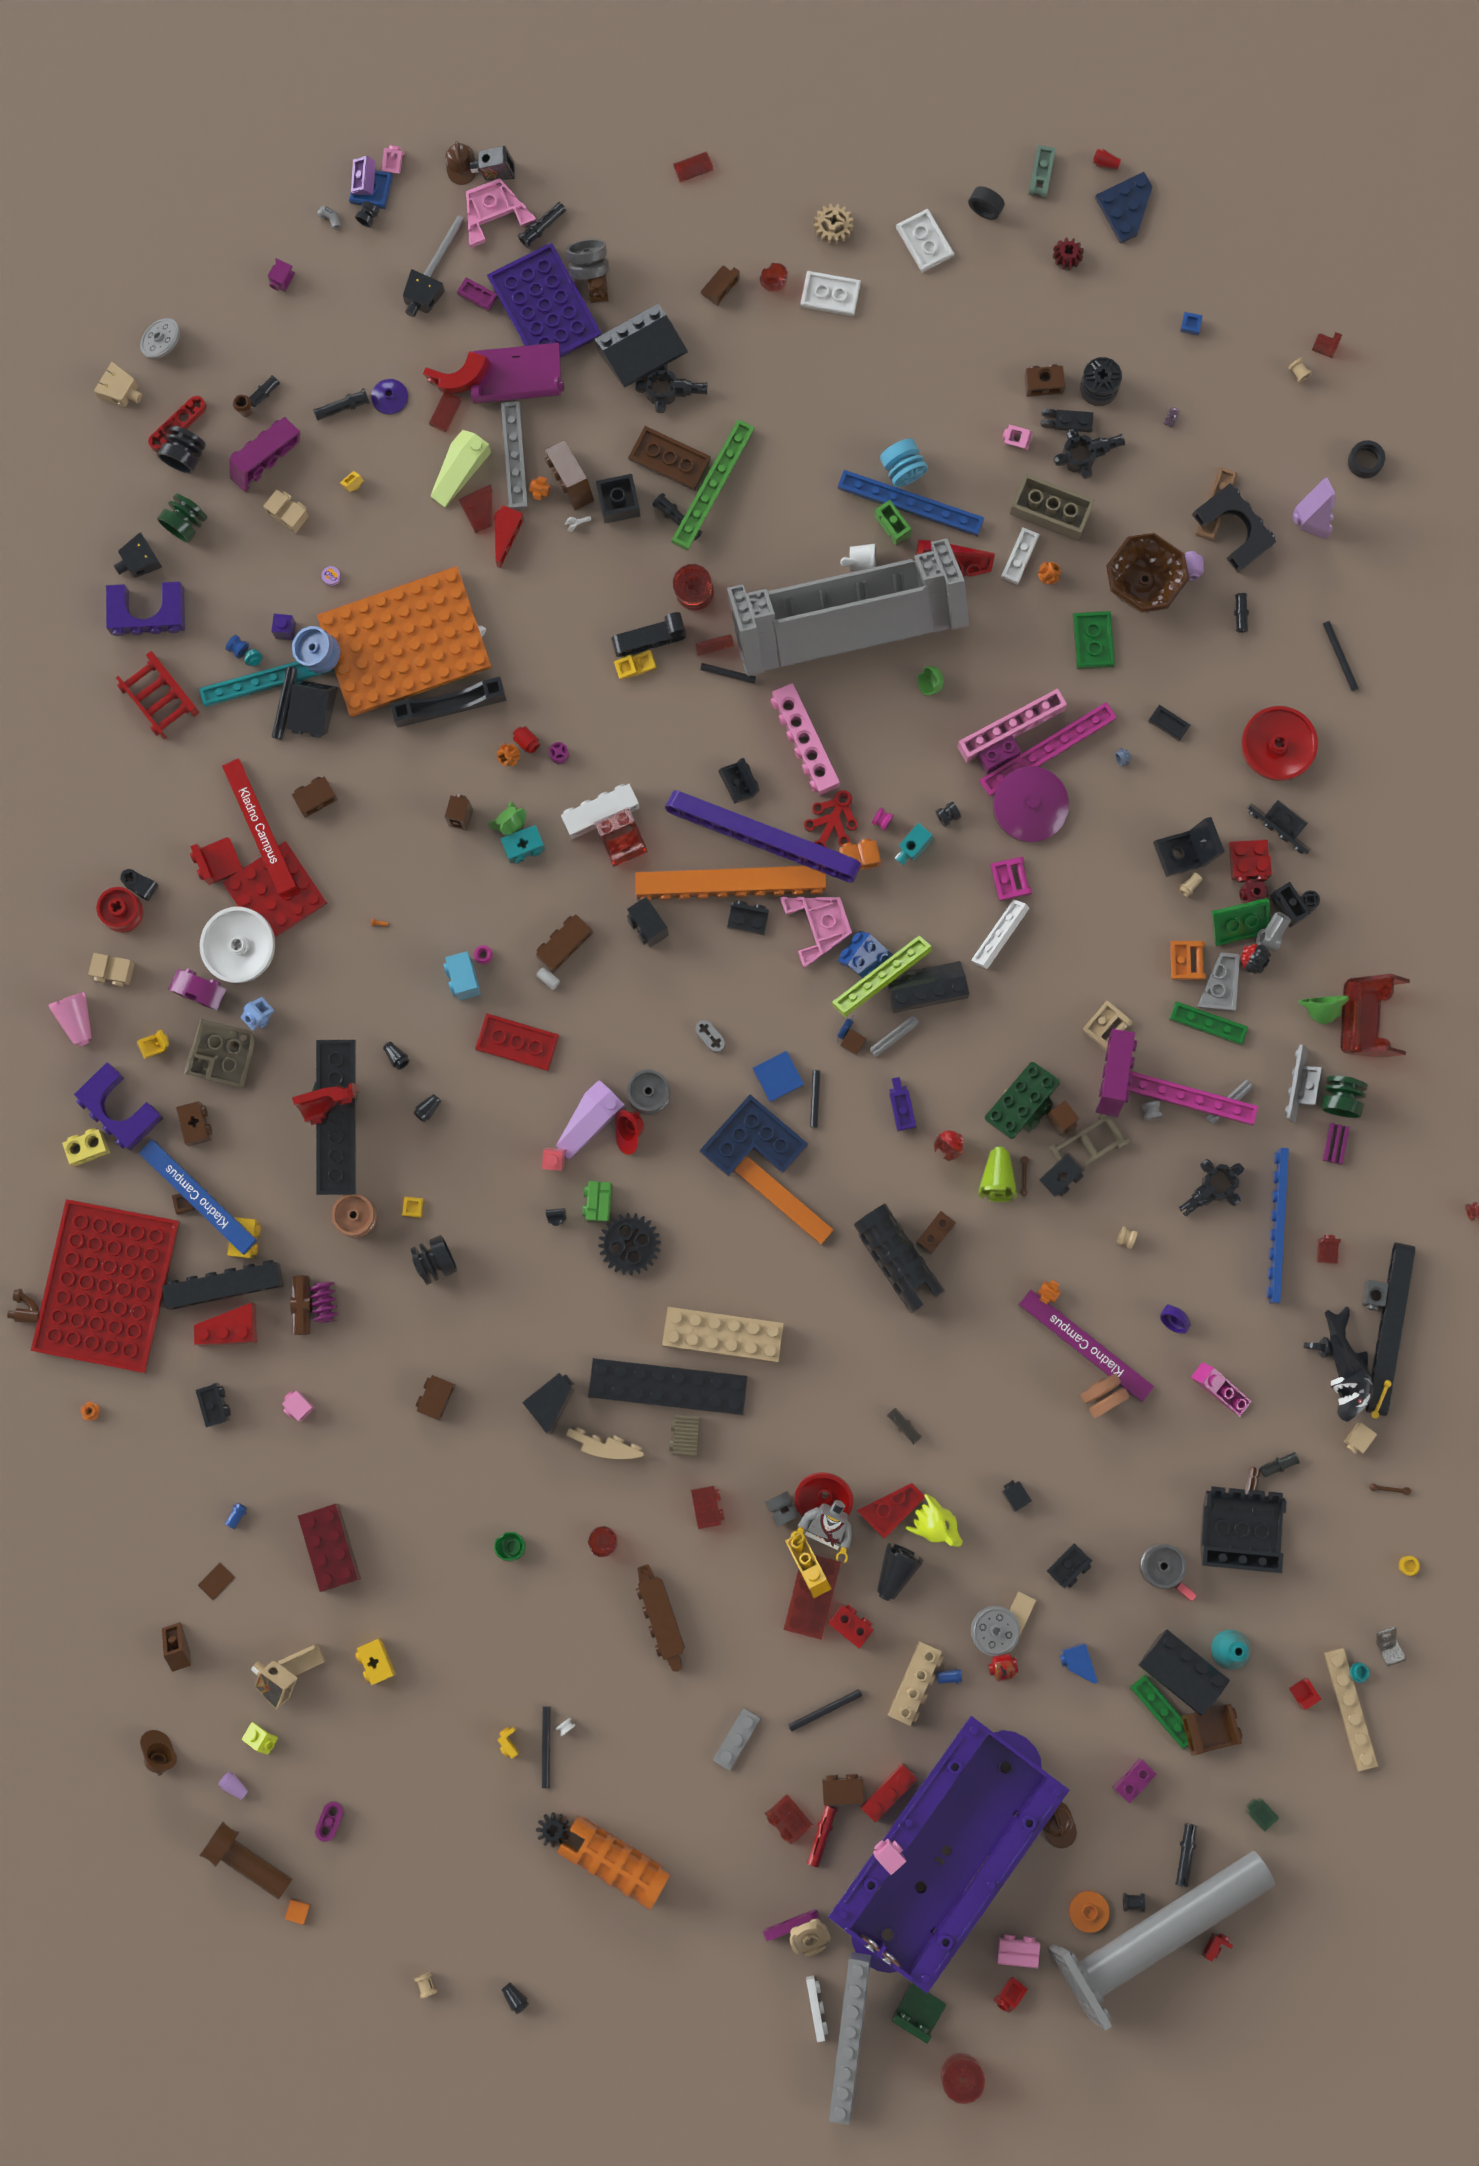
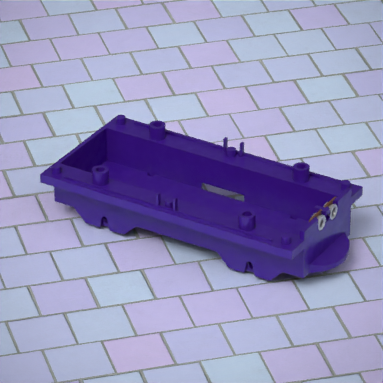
(977, 1820)

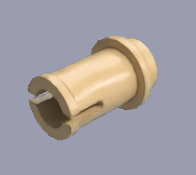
(1188, 887)

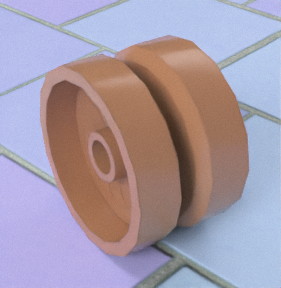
(343, 1212)
(1104, 1395)

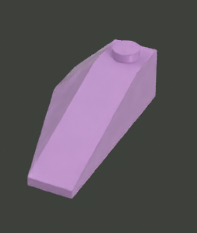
(1314, 511)
(593, 1113)

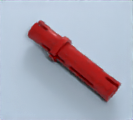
(824, 1828)

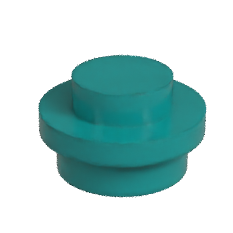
(253, 657)
(1359, 1672)

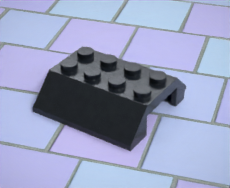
(1242, 1529)

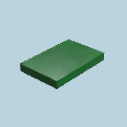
(1093, 640)
(1240, 921)

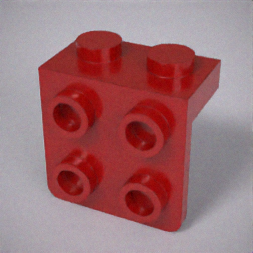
(216, 860)

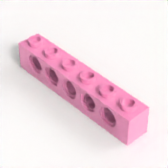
(789, 695)
(1012, 724)

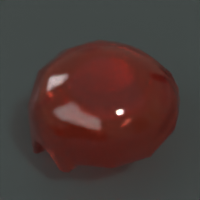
(774, 277)
(602, 1541)

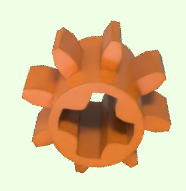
(540, 488)
(1049, 573)
(508, 754)
(1049, 1292)

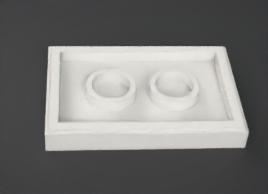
(924, 240)
(830, 293)

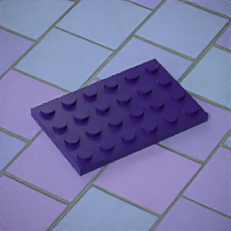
(544, 301)

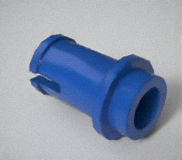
(236, 1515)
(949, 1676)

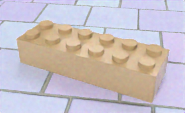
(722, 1335)

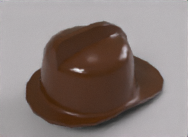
(458, 163)
(157, 1752)
(1060, 1828)

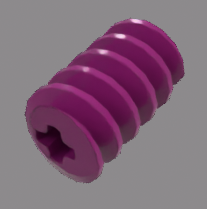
(323, 1302)

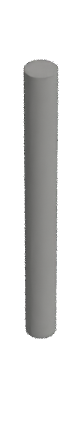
(443, 247)

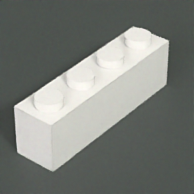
(582, 819)

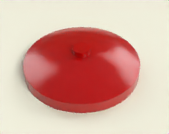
(1279, 743)

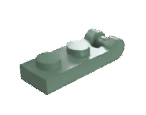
(1042, 170)

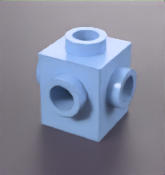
(257, 1013)

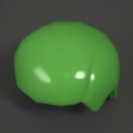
(930, 680)

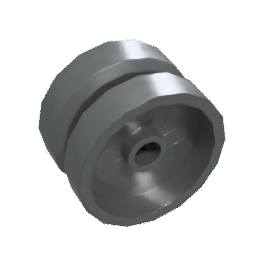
(588, 259)
(639, 1086)
(1151, 1569)

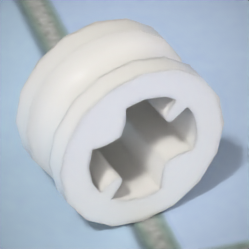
(565, 1726)

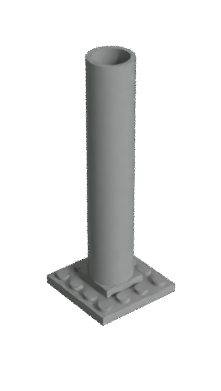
(1161, 1934)

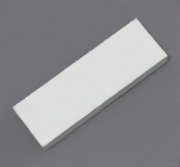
(1020, 556)

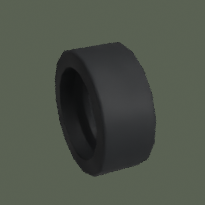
(986, 203)
(1370, 446)

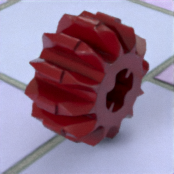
(1068, 247)

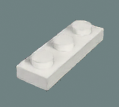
(817, 2008)

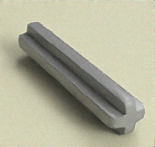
(894, 1036)
(1237, 1094)

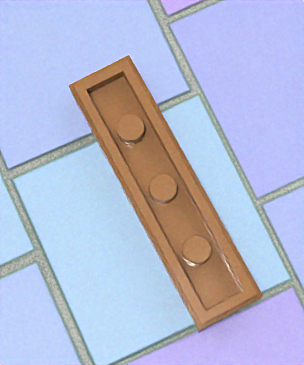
(1222, 479)

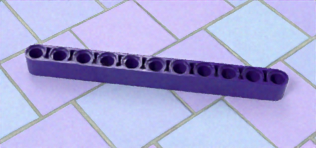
(763, 836)

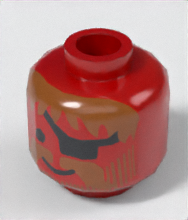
(1003, 1667)

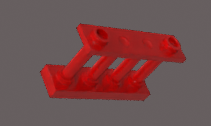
(164, 678)

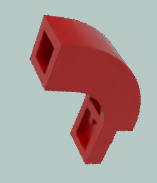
(462, 380)

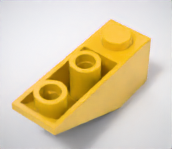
(808, 1566)

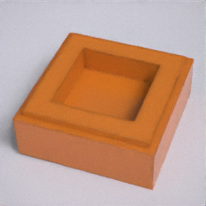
(297, 1911)

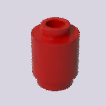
(526, 739)

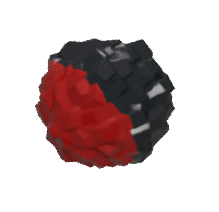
(1255, 958)

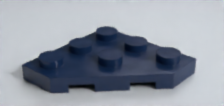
(1126, 205)

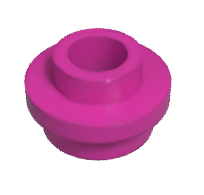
(481, 949)

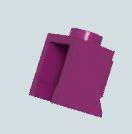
(280, 275)

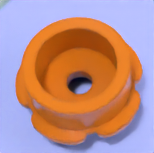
(90, 1416)

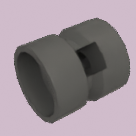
(778, 1502)

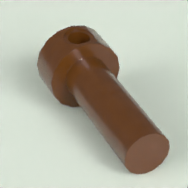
(228, 1850)

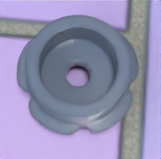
(1122, 757)

